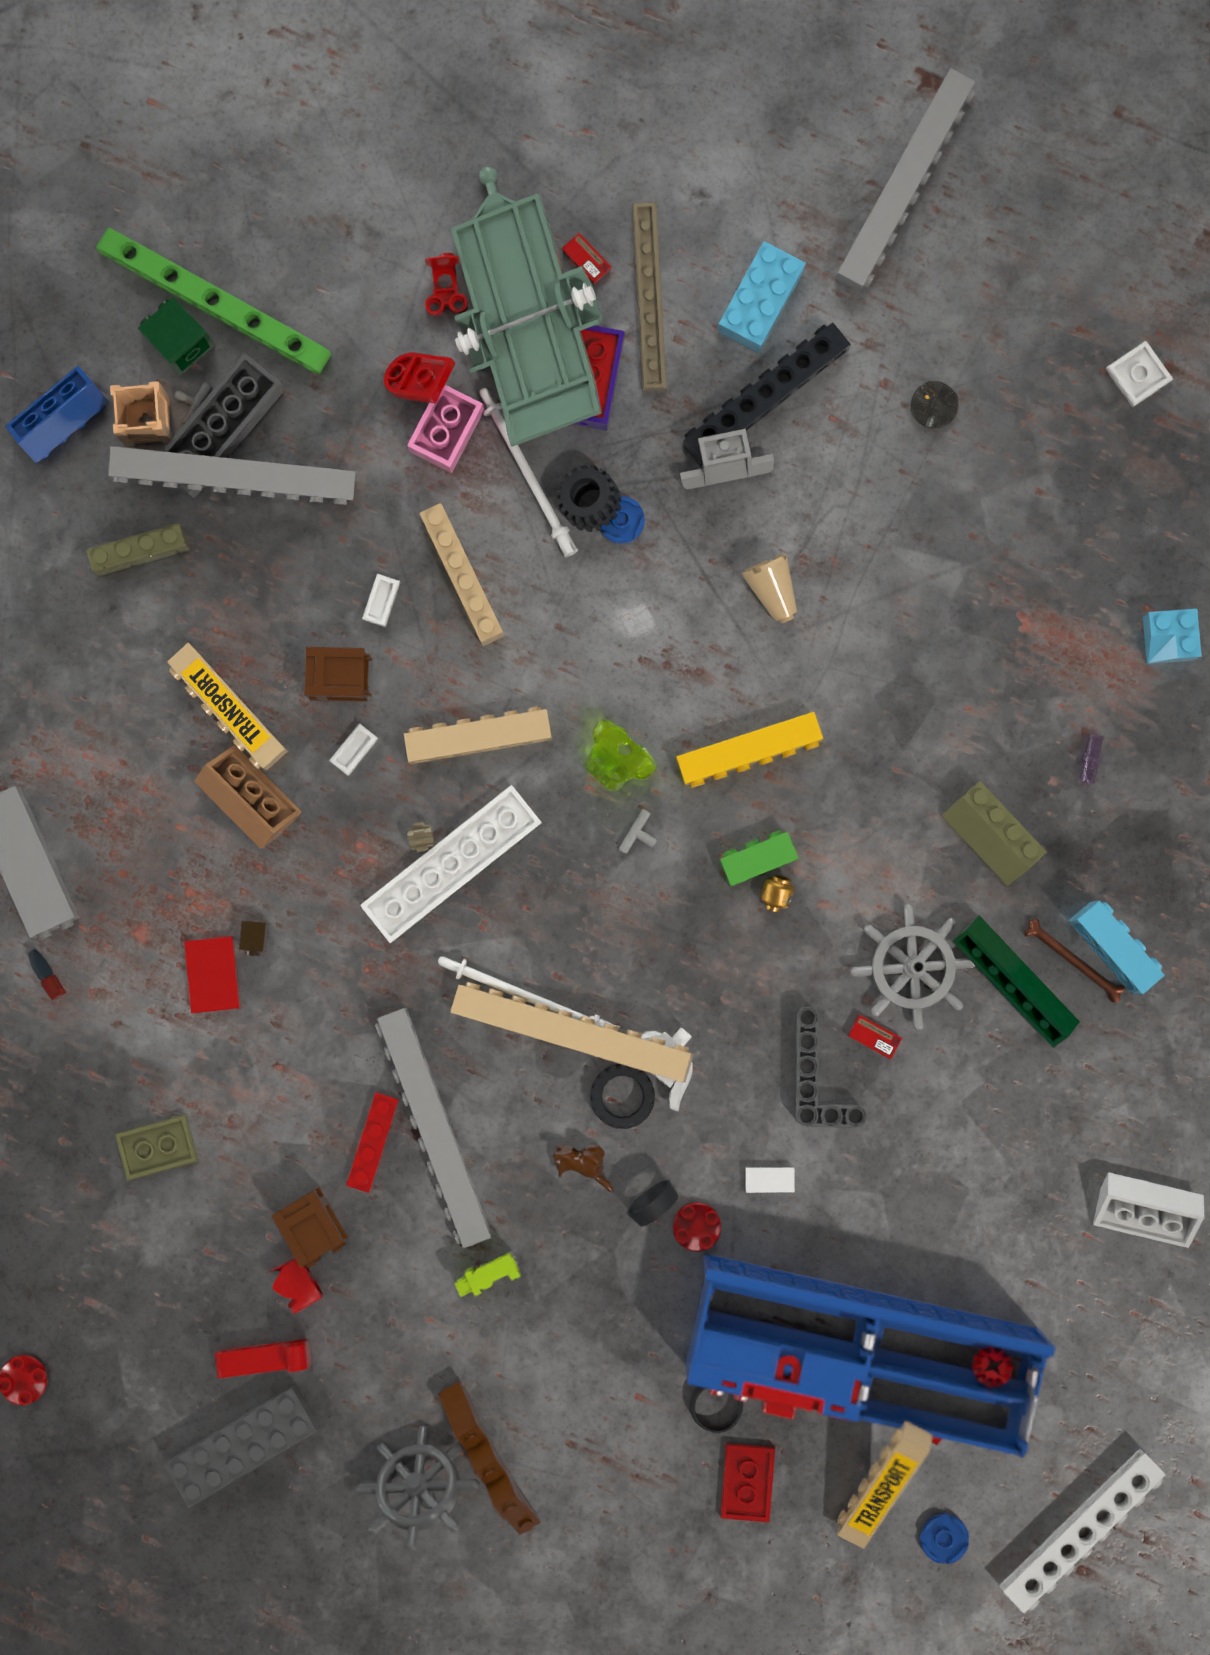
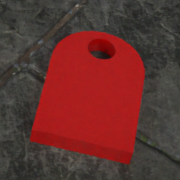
(420, 376)

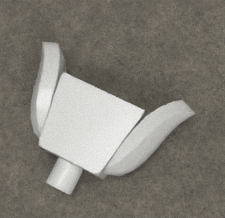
(677, 1087)

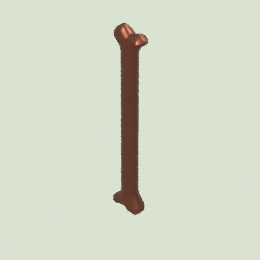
(1113, 990)

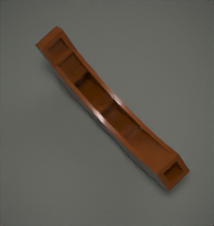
(485, 1460)

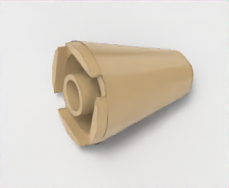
(773, 587)

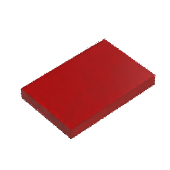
(212, 974)
(747, 1482)

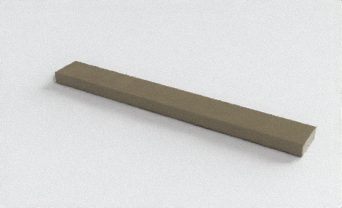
(649, 296)

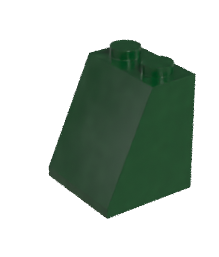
(176, 335)

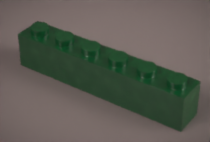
(1016, 981)

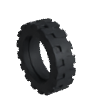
(626, 1121)

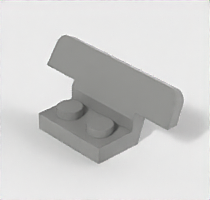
(726, 459)

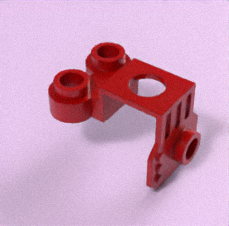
(444, 265)

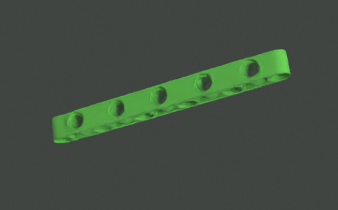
(199, 292)

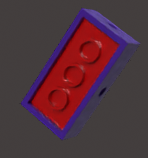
(604, 353)

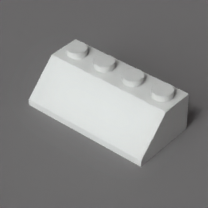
(1149, 1210)

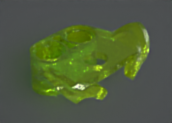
(636, 765)

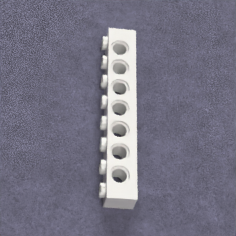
(1068, 1532)

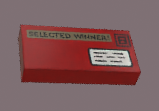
(584, 255)
(874, 1037)

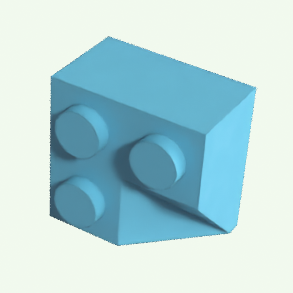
(1172, 636)

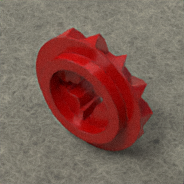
(991, 1378)

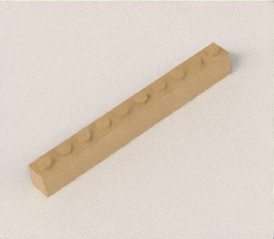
(572, 1033)

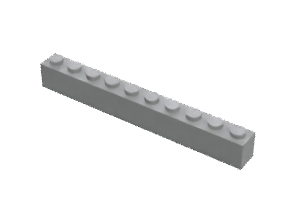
(905, 181)
(231, 474)
(434, 1127)

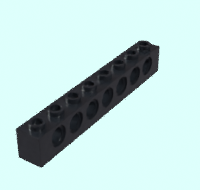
(827, 336)

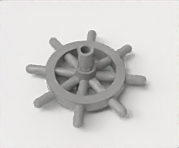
(913, 967)

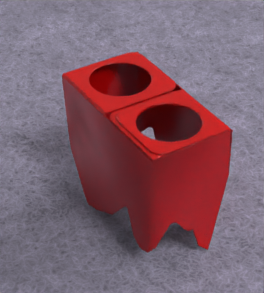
(296, 1284)

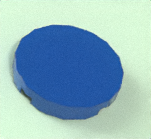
(627, 524)
(944, 1538)

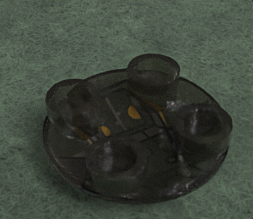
(934, 404)

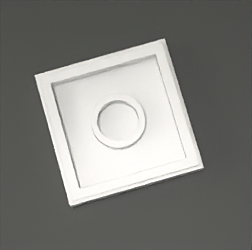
(1139, 374)

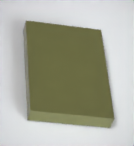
(156, 1147)

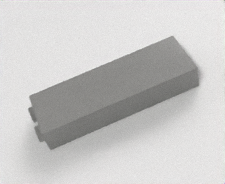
(31, 870)

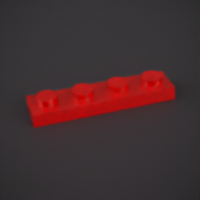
(372, 1142)

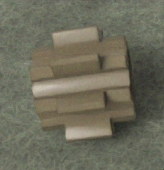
(420, 837)

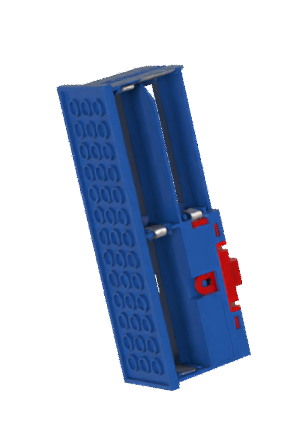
(836, 1375)

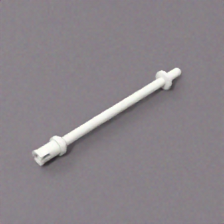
(559, 531)
(462, 969)

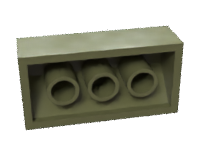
(993, 833)

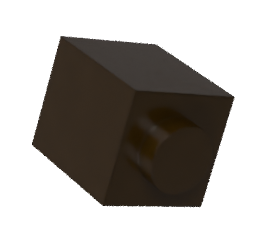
(254, 937)

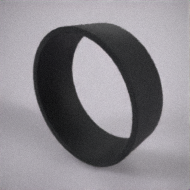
(653, 1203)
(697, 1391)

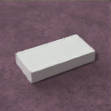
(381, 600)
(353, 749)
(769, 1179)

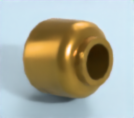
(777, 893)

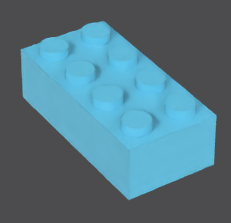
(761, 297)
(1116, 947)

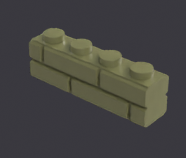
(138, 549)

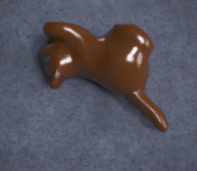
(586, 1162)

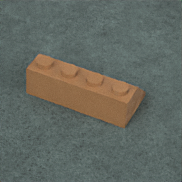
(247, 796)

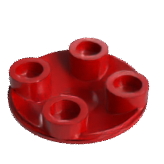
(696, 1227)
(23, 1380)

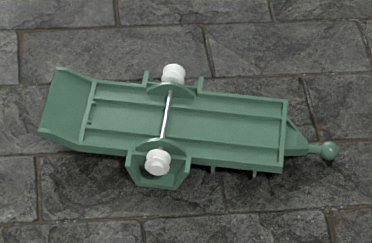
(523, 303)

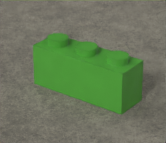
(758, 858)

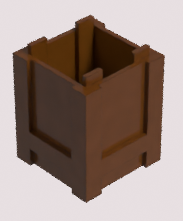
(336, 674)
(310, 1228)

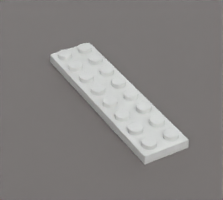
(451, 864)

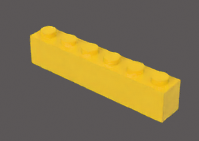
(749, 749)

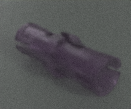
(1091, 759)

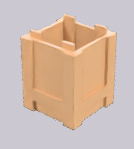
(132, 404)

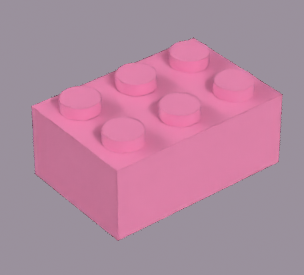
(446, 428)

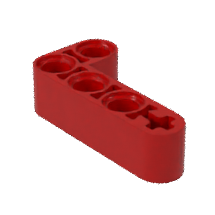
(287, 1356)

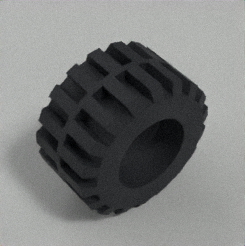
(579, 483)

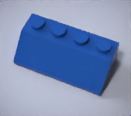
(57, 414)

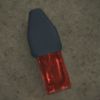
(44, 972)

